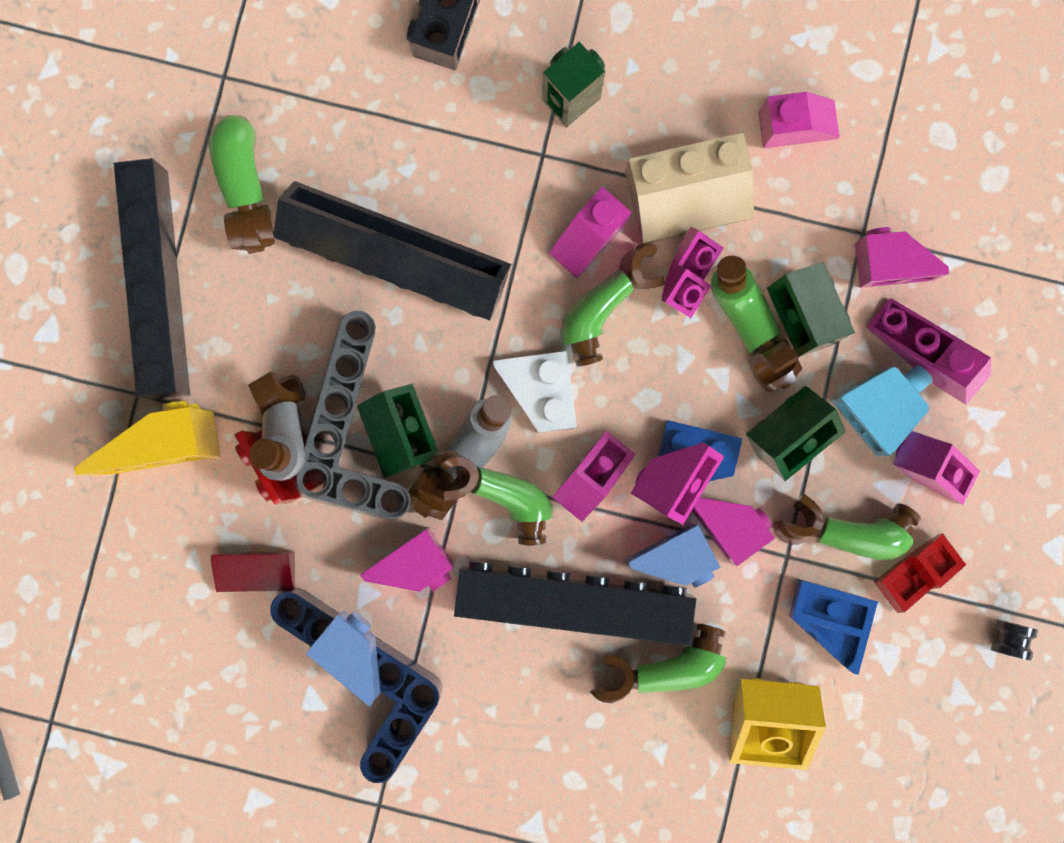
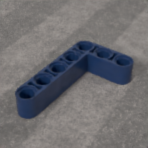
(401, 690)

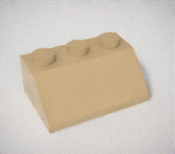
(691, 186)

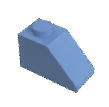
(678, 558)
(349, 655)

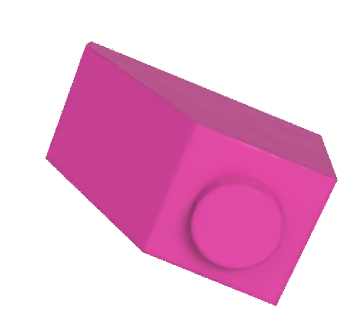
(797, 119)
(590, 232)
(895, 259)
(936, 466)
(594, 476)
(677, 480)
(734, 528)
(413, 565)

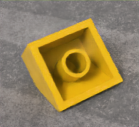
(776, 724)

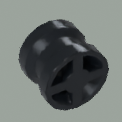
(1014, 640)

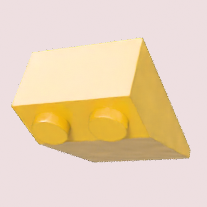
(159, 439)

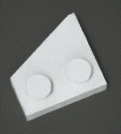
(541, 389)

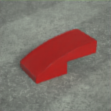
(919, 572)

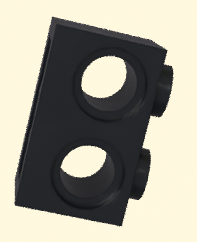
(450, 21)

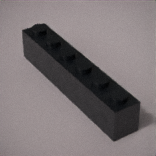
(390, 250)
(151, 279)
(575, 604)

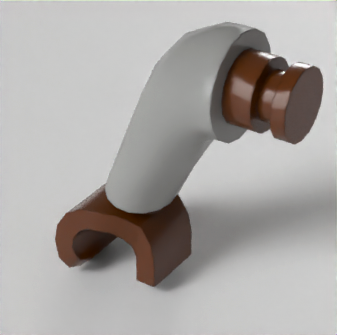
(477, 441)
(281, 447)

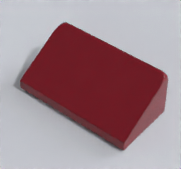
(253, 571)

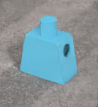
(885, 407)

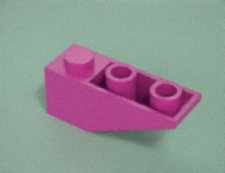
(949, 360)

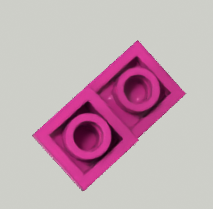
(690, 266)

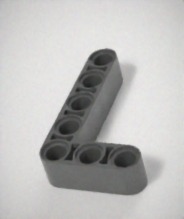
(337, 427)

